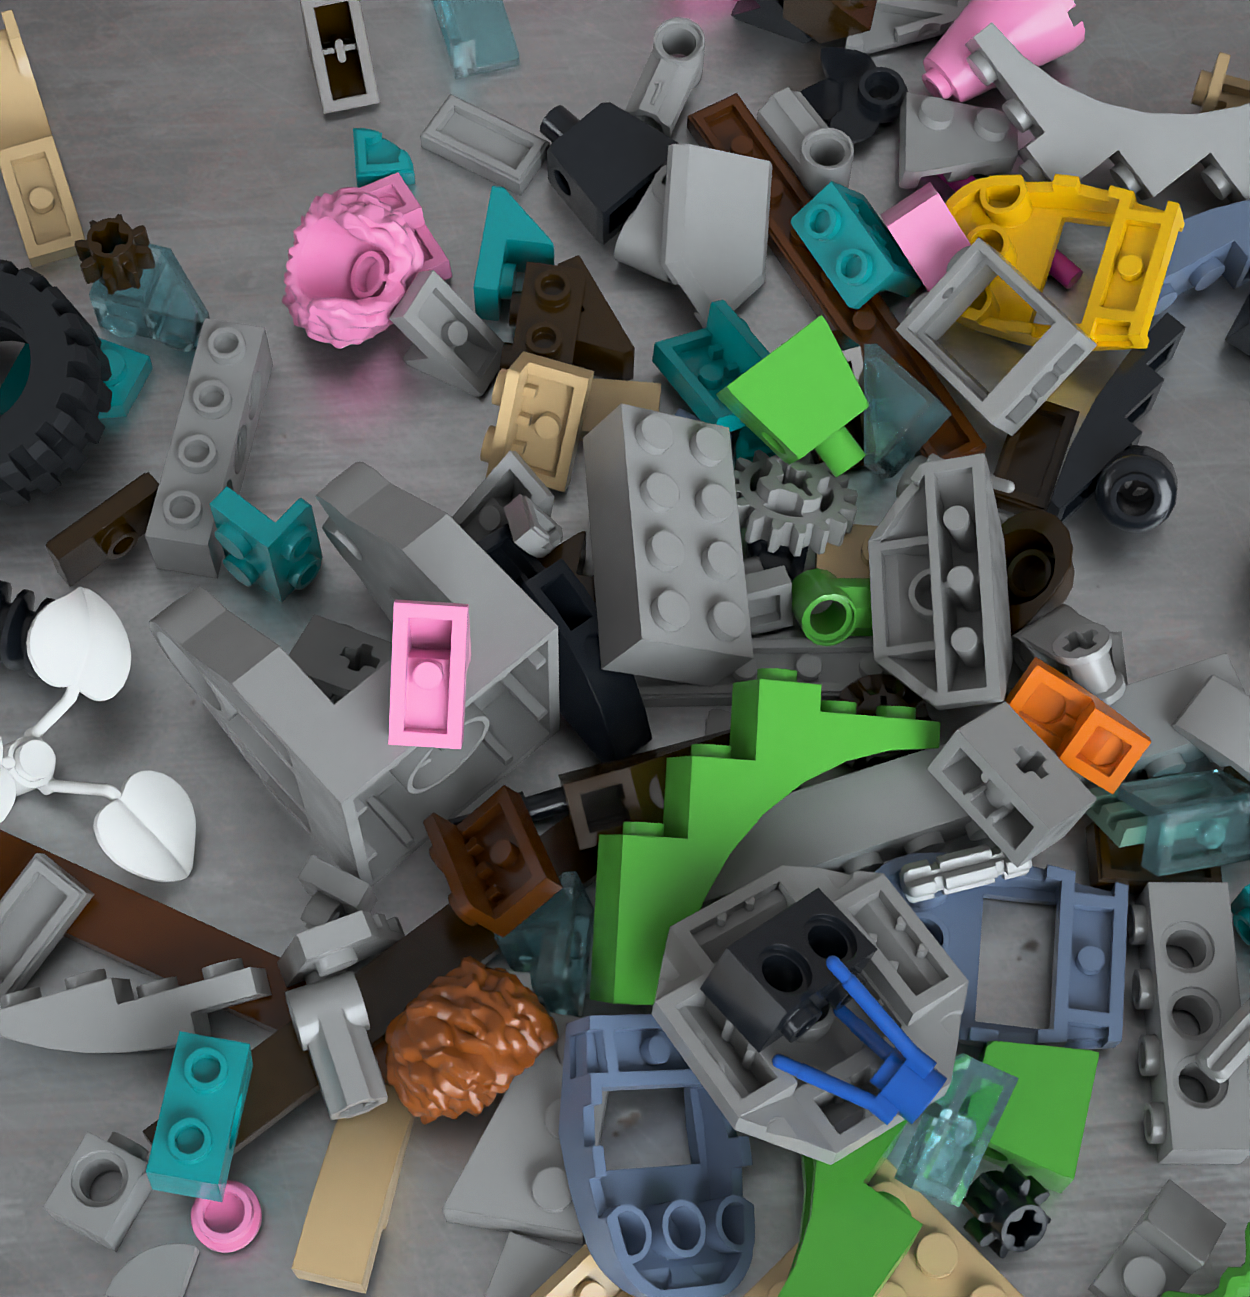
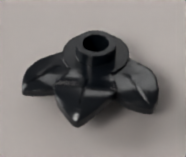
(849, 92)

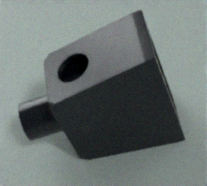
(602, 164)

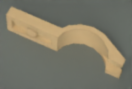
(31, 159)

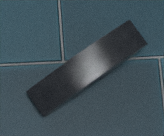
(1113, 418)

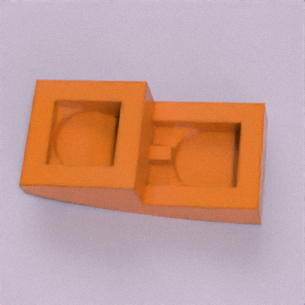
(1077, 725)

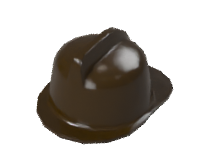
(1036, 565)

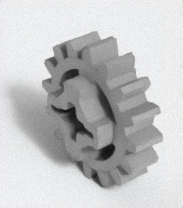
(793, 503)

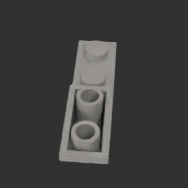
(106, 1018)

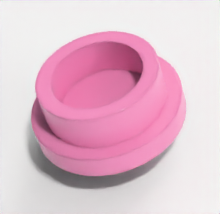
(229, 1223)

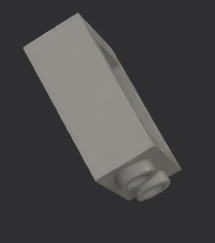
(1033, 376)

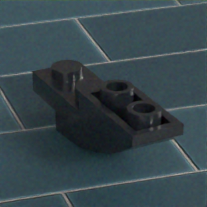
(595, 702)

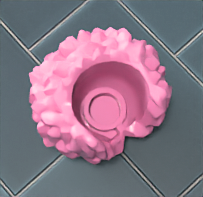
(349, 267)

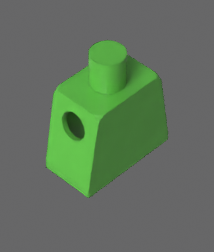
(802, 399)
(1045, 1112)

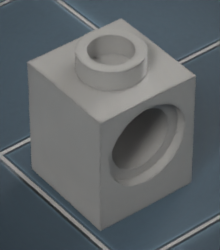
(108, 1219)

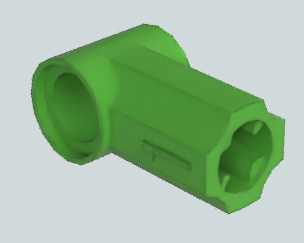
(845, 617)

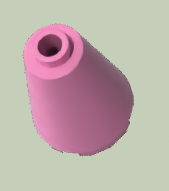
(1035, 27)

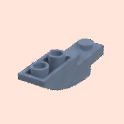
(1209, 247)

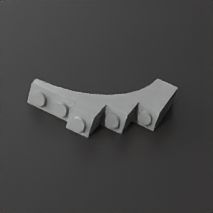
(1080, 132)

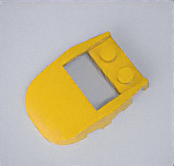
(1025, 228)

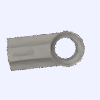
(666, 78)
(806, 142)
(333, 1028)

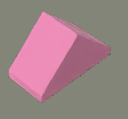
(925, 233)

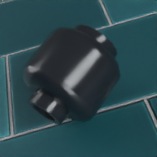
(1132, 508)

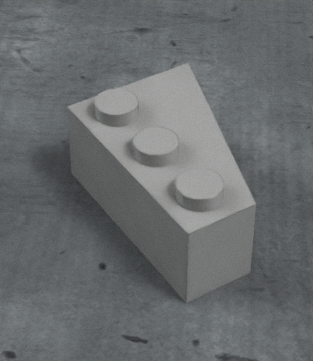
(518, 1166)

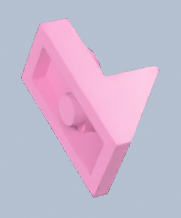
(429, 673)

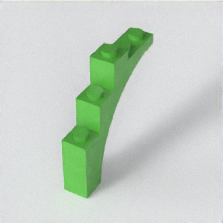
(710, 803)
(847, 1229)

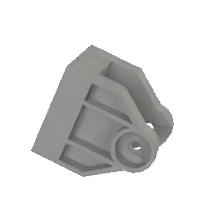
(335, 759)

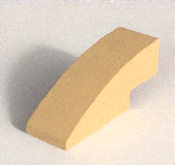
(354, 1196)

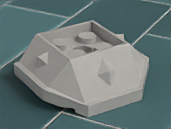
(906, 976)

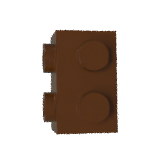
(493, 863)

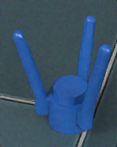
(905, 1076)

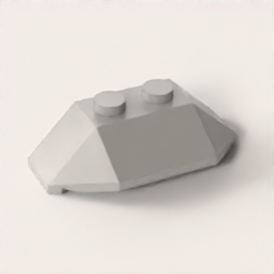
(943, 587)

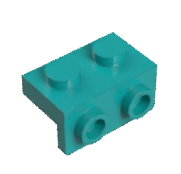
(708, 361)
(267, 552)

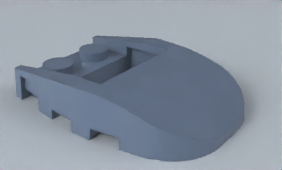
(1086, 957)
(661, 1225)

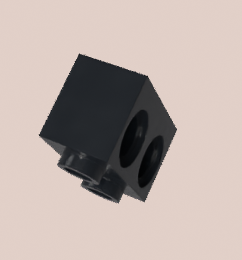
(779, 975)

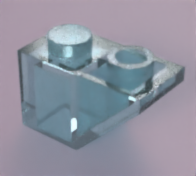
(161, 309)

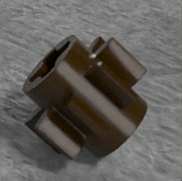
(115, 254)

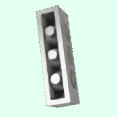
(209, 445)
(1201, 922)

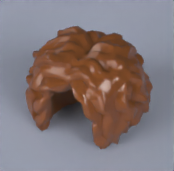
(465, 1041)

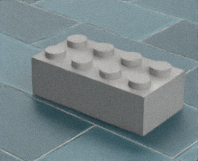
(666, 547)

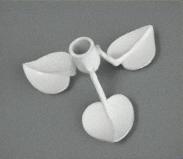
(151, 820)

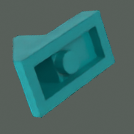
(507, 245)

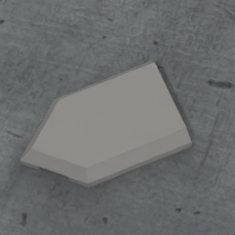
(715, 225)

